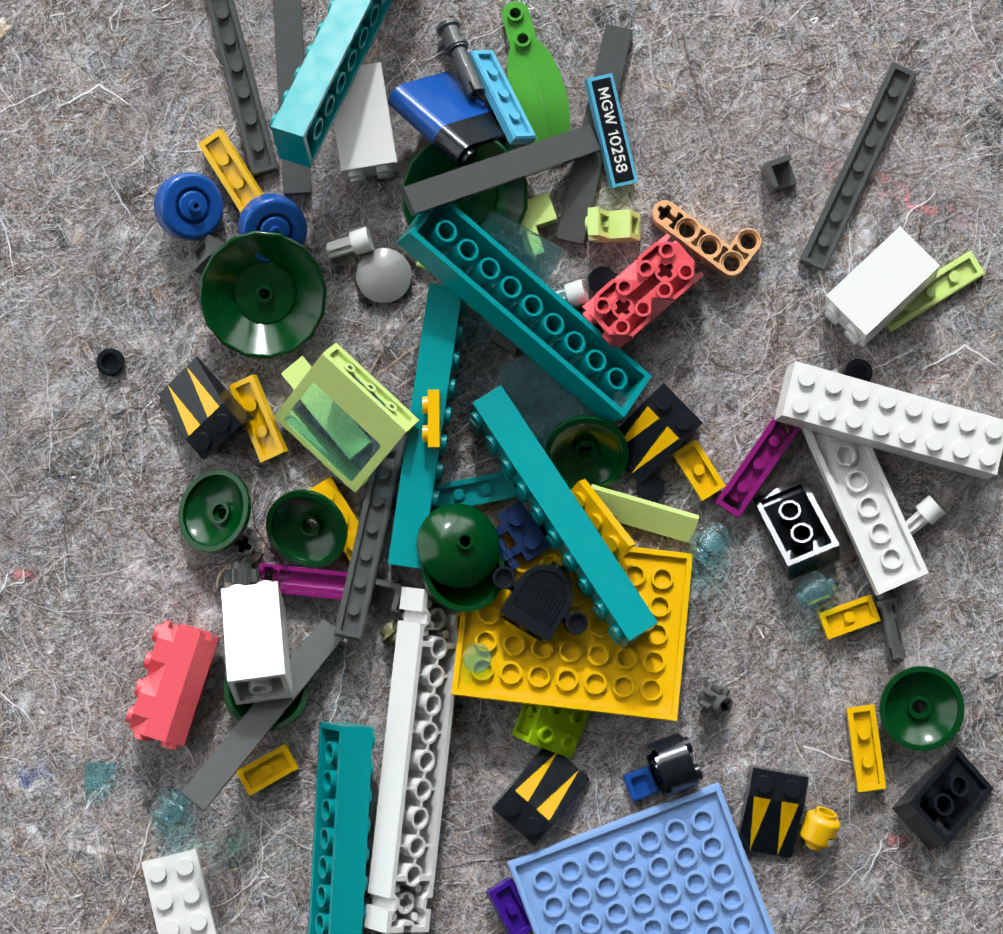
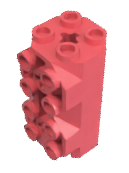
(642, 292)
(173, 684)

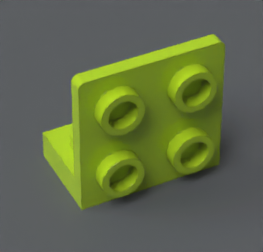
(551, 728)

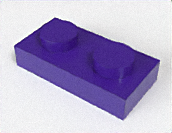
(509, 907)

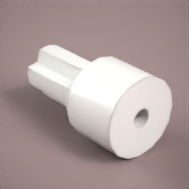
(358, 241)
(574, 293)
(927, 512)

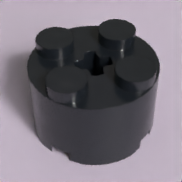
(673, 765)

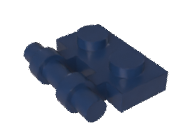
(524, 534)

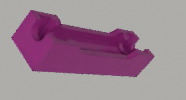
(756, 467)
(306, 581)

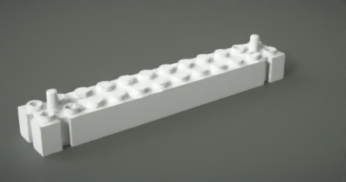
(413, 766)

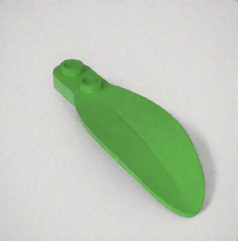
(535, 76)

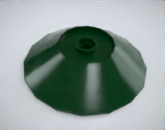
(508, 199)
(238, 311)

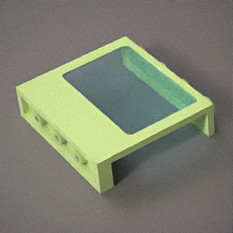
(345, 417)

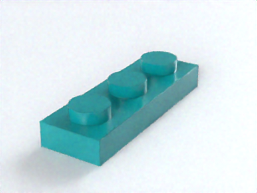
(476, 490)

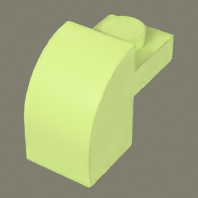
(539, 213)
(612, 226)

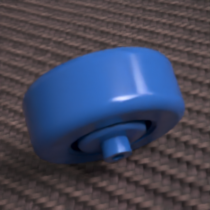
(188, 206)
(273, 214)

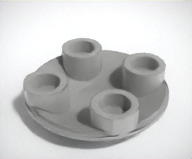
(383, 275)

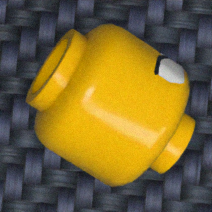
(820, 828)

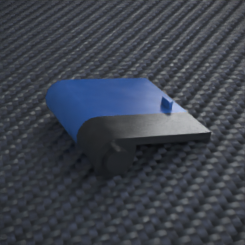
(447, 116)

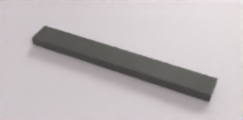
(289, 57)
(242, 87)
(857, 167)
(587, 169)
(499, 170)
(368, 546)
(260, 720)

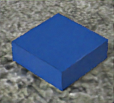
(640, 783)

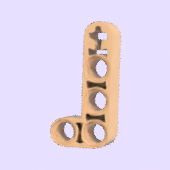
(702, 234)

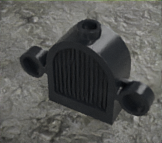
(539, 601)

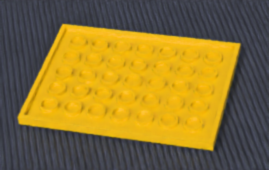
(586, 668)

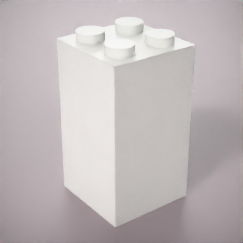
(365, 128)
(880, 287)
(256, 642)

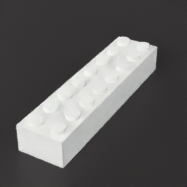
(890, 420)

